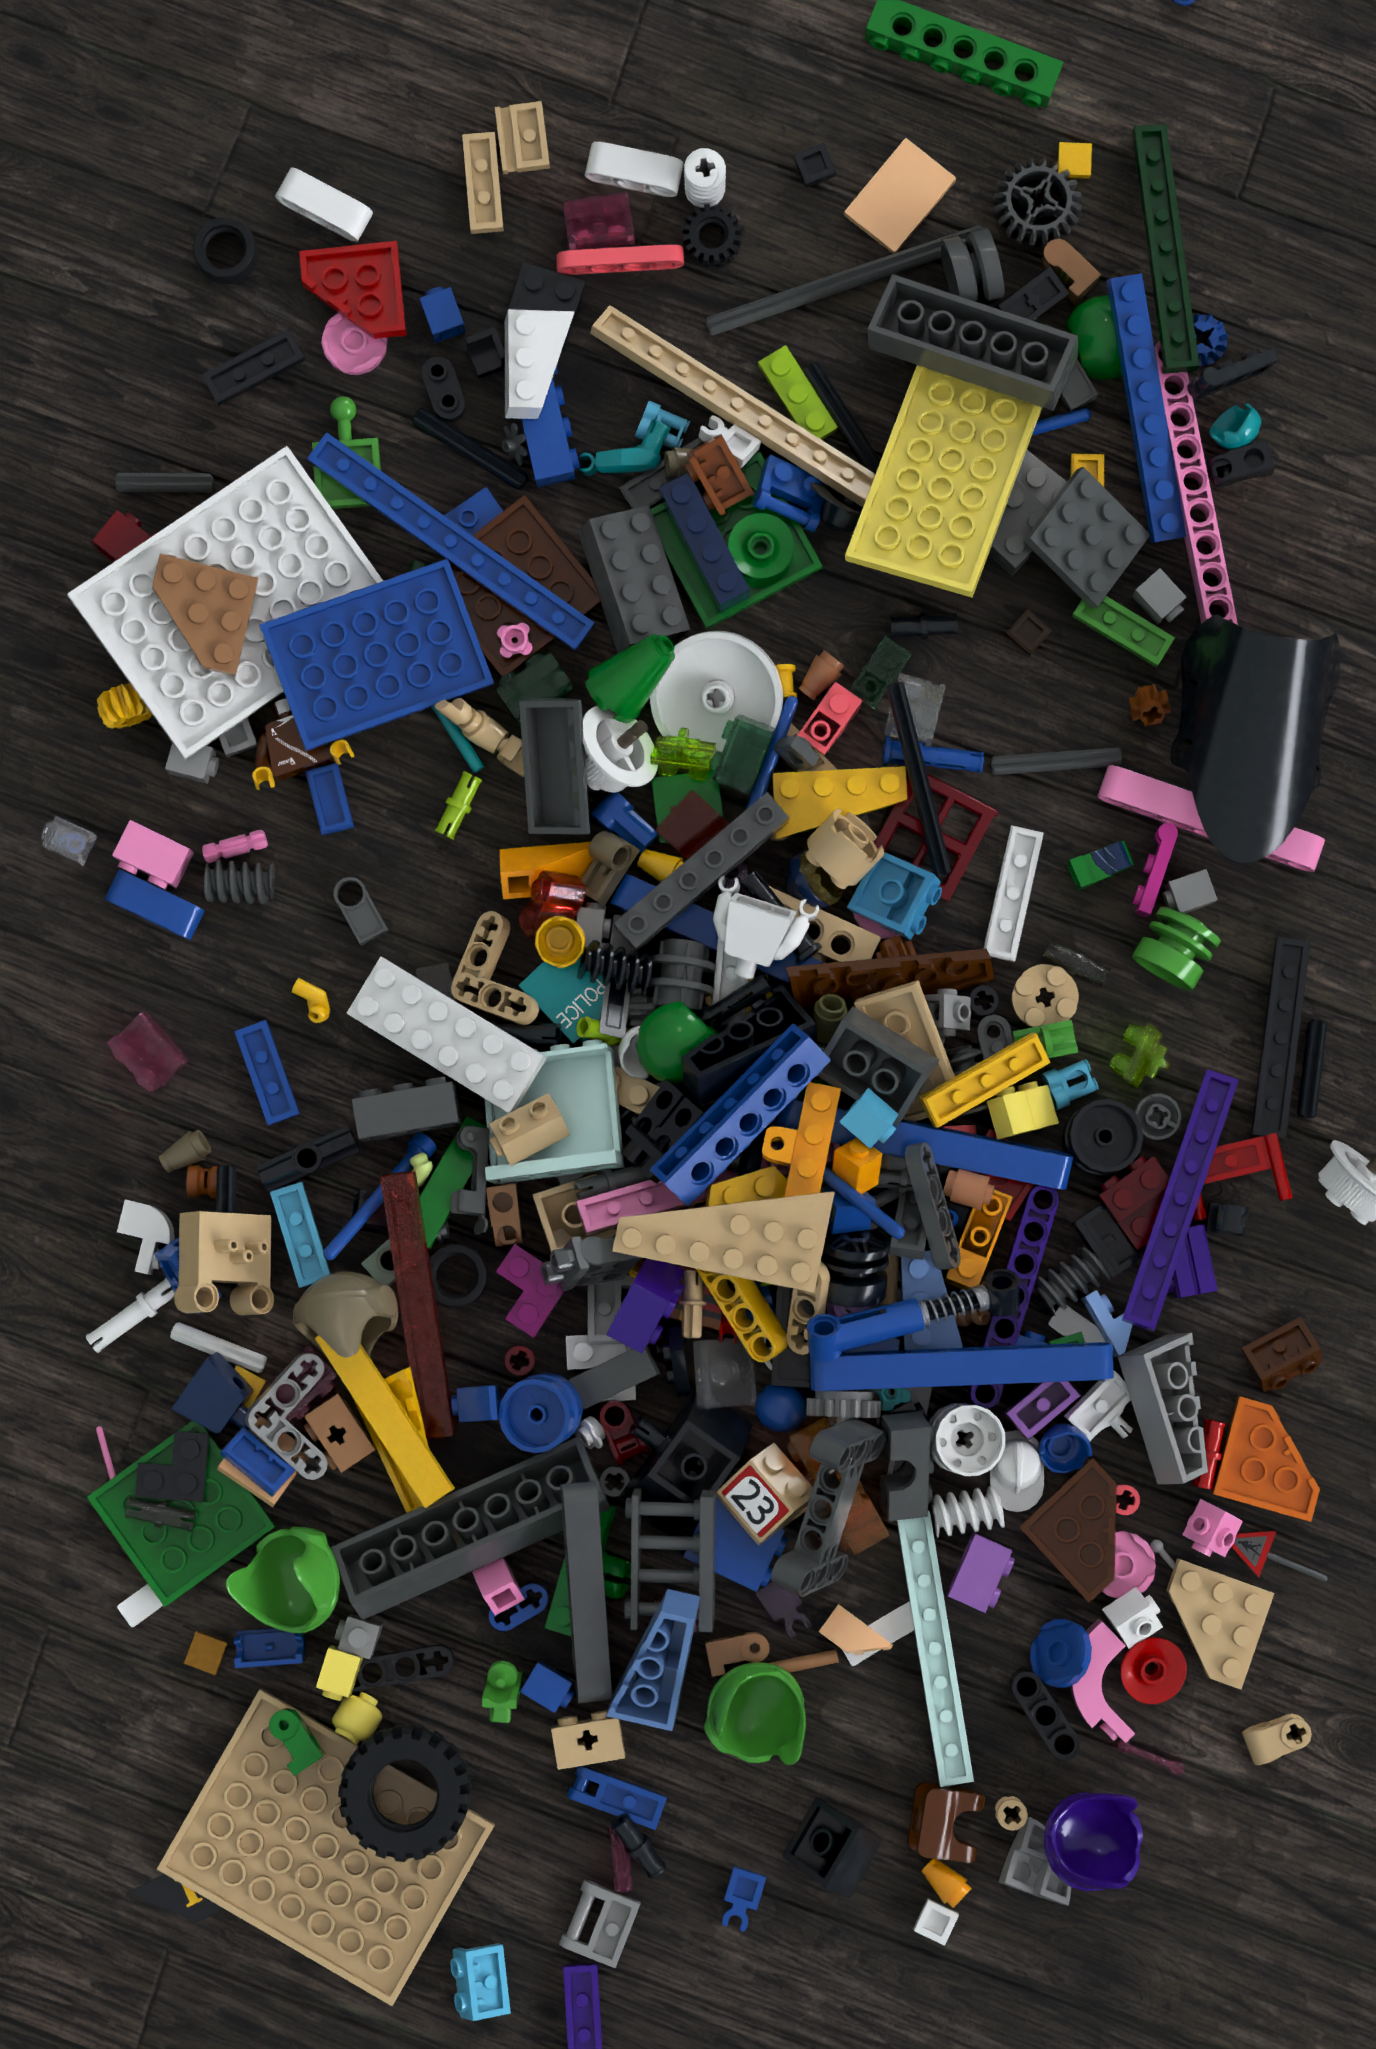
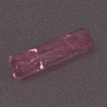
(621, 1864)

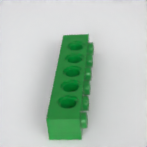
(954, 36)

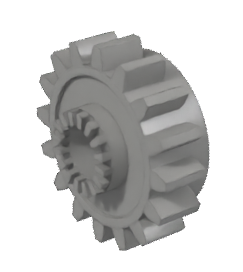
(843, 1405)

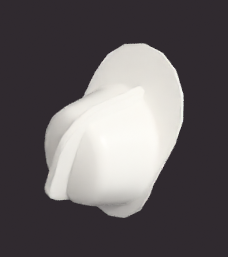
(1019, 1473)

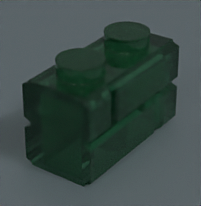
(539, 680)
(742, 754)

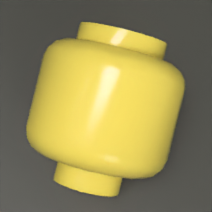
(357, 1718)

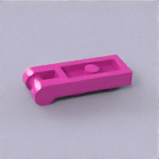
(1155, 869)

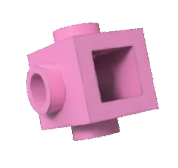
(1212, 1529)

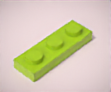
(797, 393)

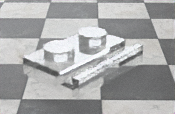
(925, 705)

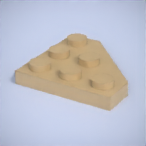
(1219, 1618)

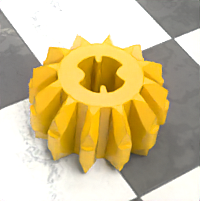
(122, 707)

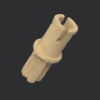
(692, 1305)

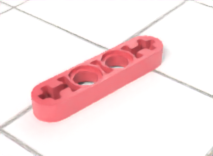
(620, 259)

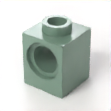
(375, 1267)

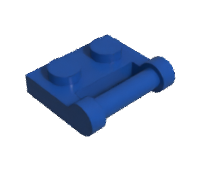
(791, 485)

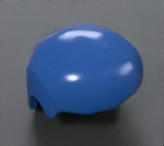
(781, 1408)
(1064, 1448)

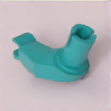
(632, 459)

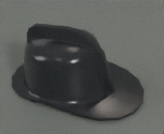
(837, 510)

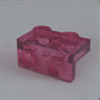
(599, 222)
(147, 1052)
(285, 1392)

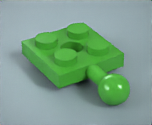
(344, 410)

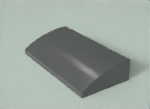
(554, 766)

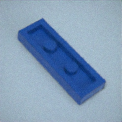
(267, 1072)

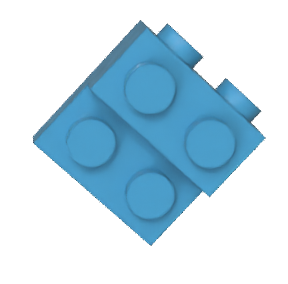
(896, 896)

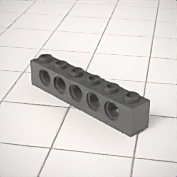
(701, 872)

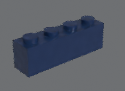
(704, 542)

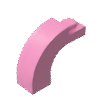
(1088, 1690)

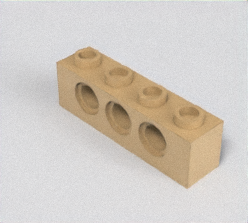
(861, 941)

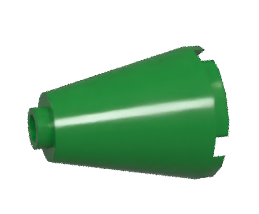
(630, 677)

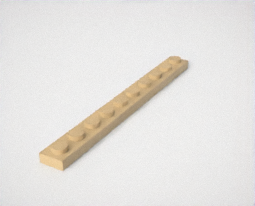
(734, 404)

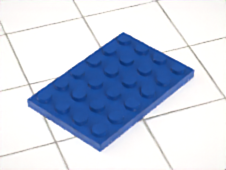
(376, 654)

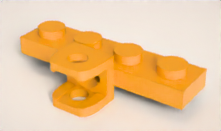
(808, 1147)

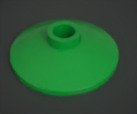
(766, 530)

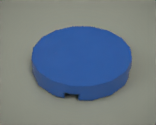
(1061, 1653)

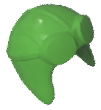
(289, 1581)
(757, 1714)

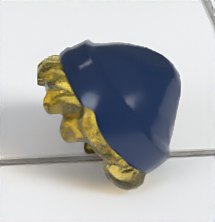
(811, 883)

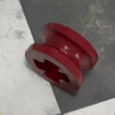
(524, 1369)

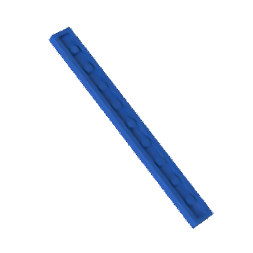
(451, 542)

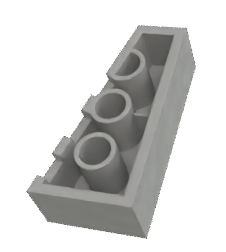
(1166, 1406)

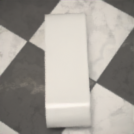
(634, 169)
(324, 204)

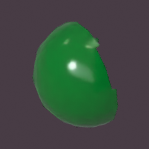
(1096, 338)
(668, 1036)

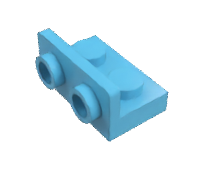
(480, 1982)

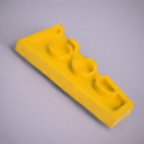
(814, 795)
(404, 1390)

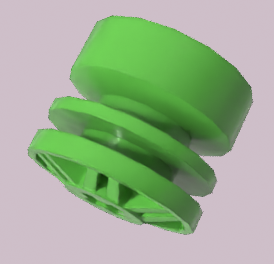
(1178, 943)

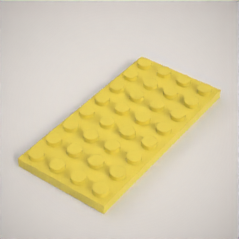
(943, 482)

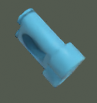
(654, 412)
(1058, 1086)

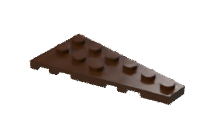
(870, 976)

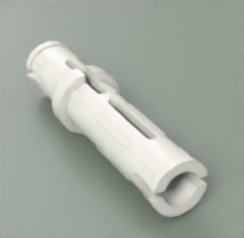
(130, 1316)

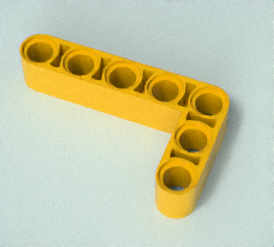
(734, 1308)

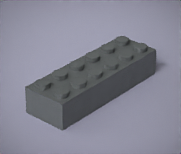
(972, 342)

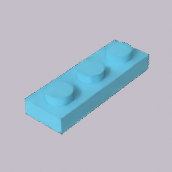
(300, 1234)

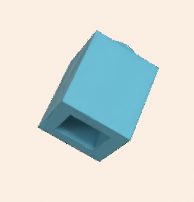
(870, 1119)

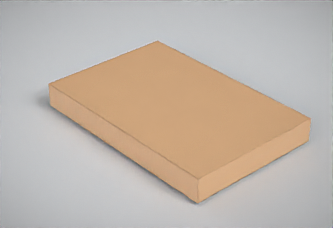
(900, 196)

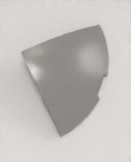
(1028, 1866)

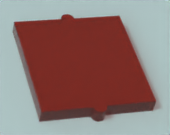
(691, 824)

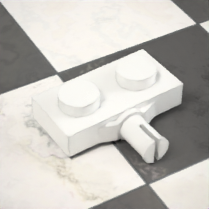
(1101, 1408)

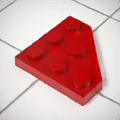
(359, 284)

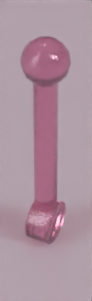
(1175, 1766)

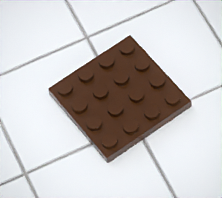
(534, 548)

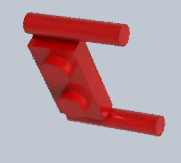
(1247, 1158)

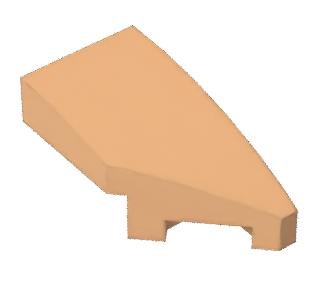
(852, 1634)

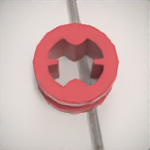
(1129, 1509)

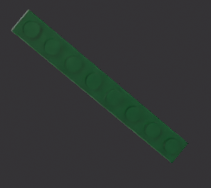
(1165, 249)

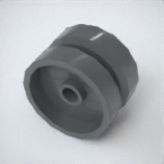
(972, 266)

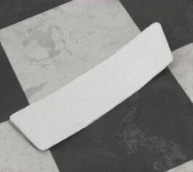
(891, 1627)

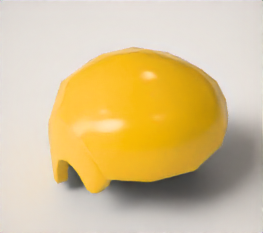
(560, 941)

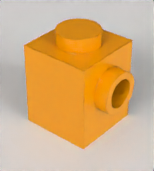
(858, 1165)

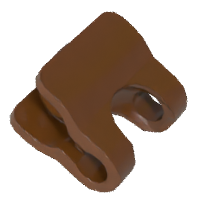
(933, 1821)

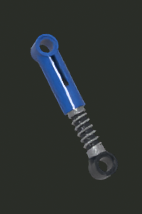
(833, 1334)

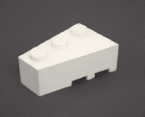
(531, 356)

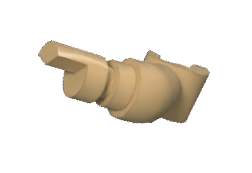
(485, 732)

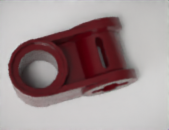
(619, 1435)

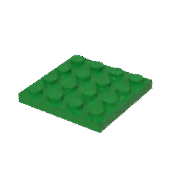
(801, 565)
(173, 1557)

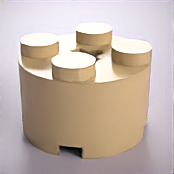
(844, 848)

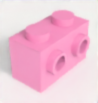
(152, 854)

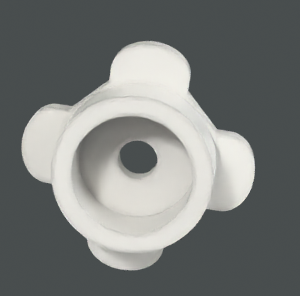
(591, 1433)

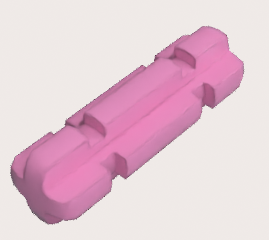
(234, 846)

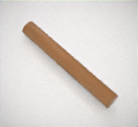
(808, 1661)

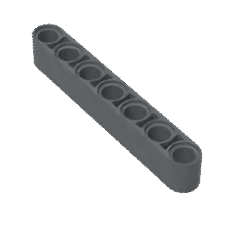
(586, 1591)

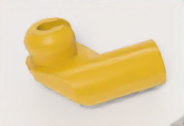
(316, 999)

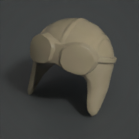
(346, 1312)

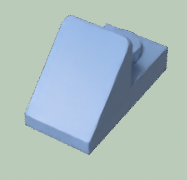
(1111, 1329)

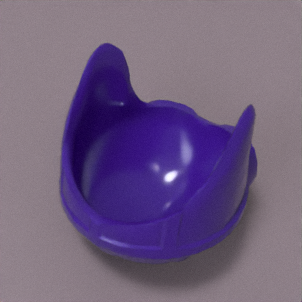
(1094, 1841)

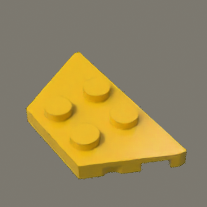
(753, 1186)

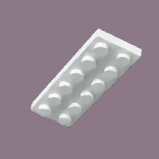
(446, 1035)

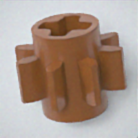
(1149, 705)
(894, 948)

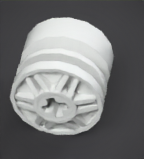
(983, 1443)

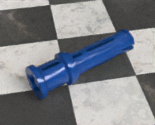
(935, 756)

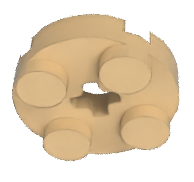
(1052, 979)

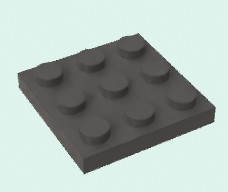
(1087, 537)

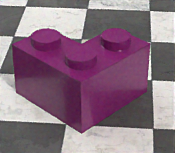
(537, 1298)

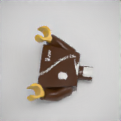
(283, 753)

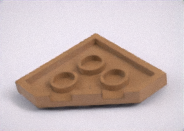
(207, 608)

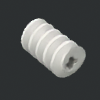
(704, 177)
(967, 1510)

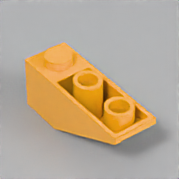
(523, 865)
(978, 1242)

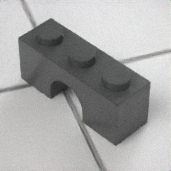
(907, 1491)

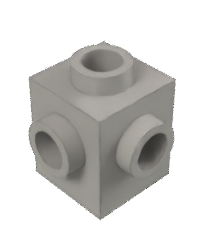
(949, 1011)

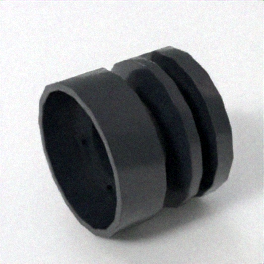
(856, 1267)

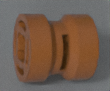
(201, 1181)

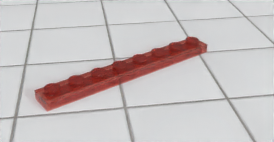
(417, 1301)

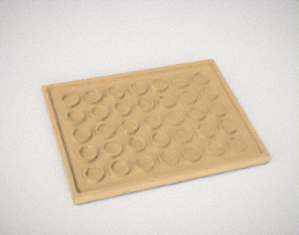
(288, 1865)

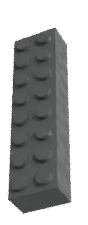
(462, 1530)

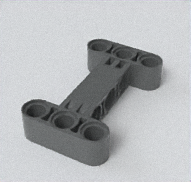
(819, 1563)

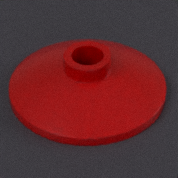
(1163, 1680)

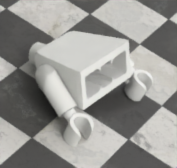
(757, 929)

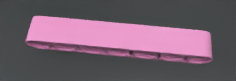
(1177, 806)

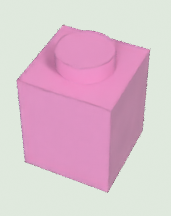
(498, 1586)

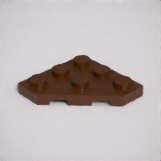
(1080, 1530)

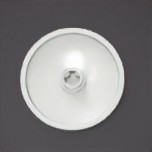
(713, 682)

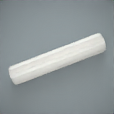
(211, 1344)

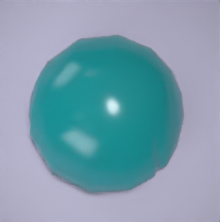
(1236, 427)

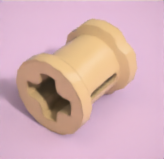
(1010, 1823)

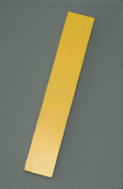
(391, 1424)

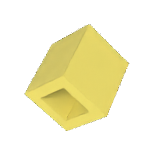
(338, 1673)

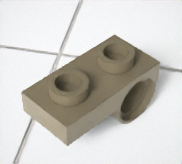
(610, 863)

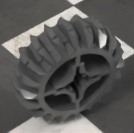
(1026, 196)

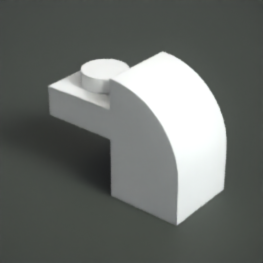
(152, 1226)

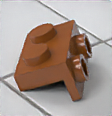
(719, 474)

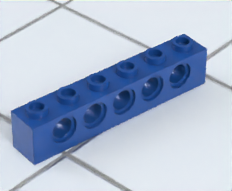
(740, 1114)

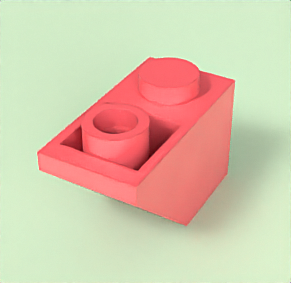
(830, 718)

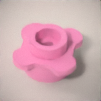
(521, 633)

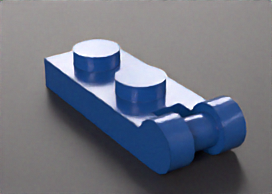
(618, 1796)

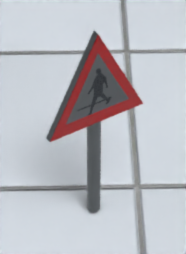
(1255, 1547)

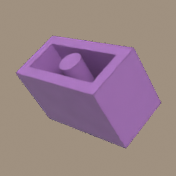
(1040, 1406)
(980, 1573)

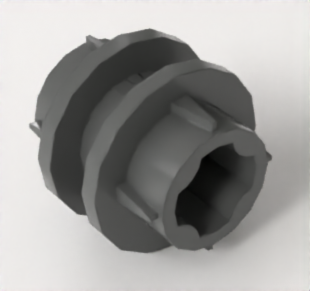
(681, 973)

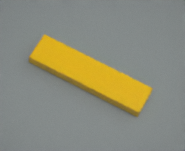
(984, 1080)

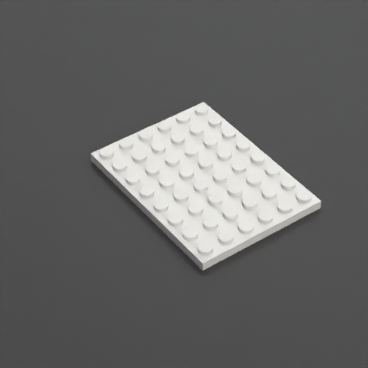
(259, 526)

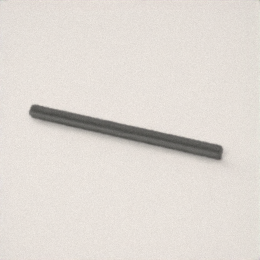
(829, 285)

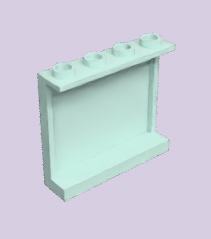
(587, 1096)

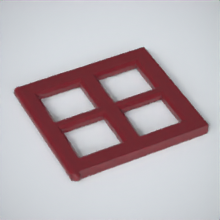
(963, 851)

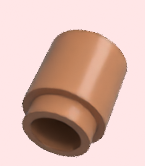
(968, 1188)

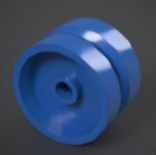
(542, 1430)

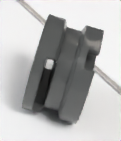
(1158, 1116)

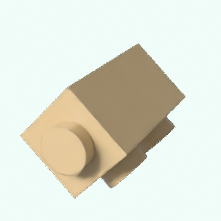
(528, 1130)

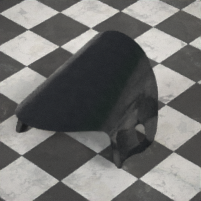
(1253, 731)

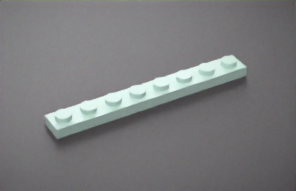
(935, 1651)

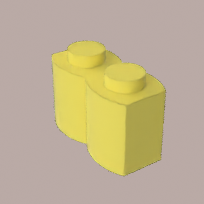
(1022, 1110)

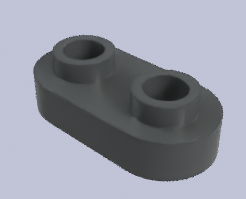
(993, 1045)

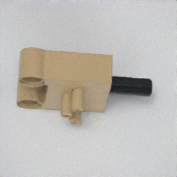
(224, 1250)

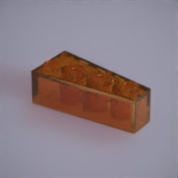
(863, 1522)

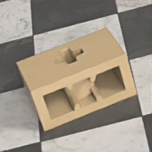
(575, 1753)

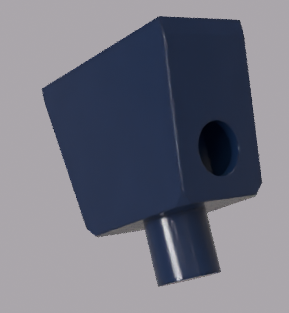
(215, 1396)

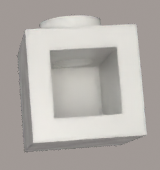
(1133, 1617)

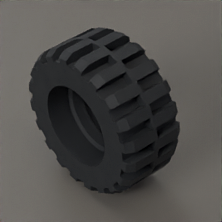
(371, 1825)

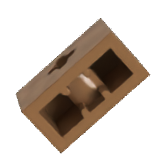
(339, 1414)

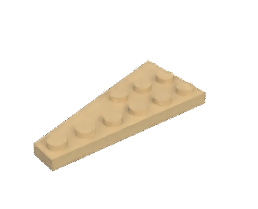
(753, 1240)

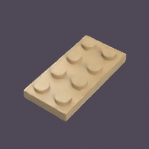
(908, 1014)

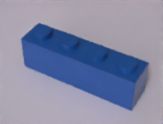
(548, 442)

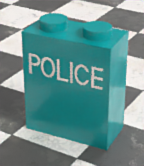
(565, 997)

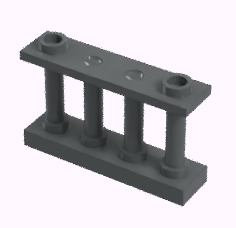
(702, 1544)

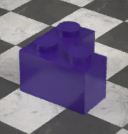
(648, 1299)

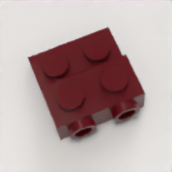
(1136, 1199)

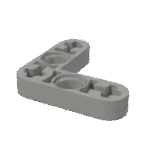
(277, 1422)

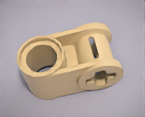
(1271, 1739)

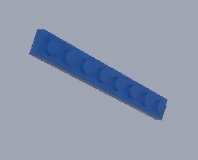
(1146, 407)

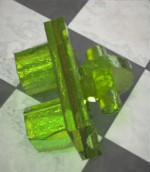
(683, 752)
(1146, 1041)

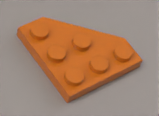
(1264, 1464)

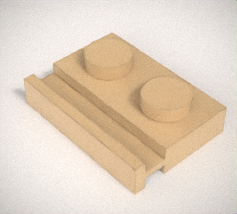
(522, 137)

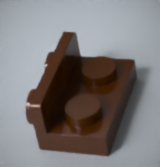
(1283, 1355)

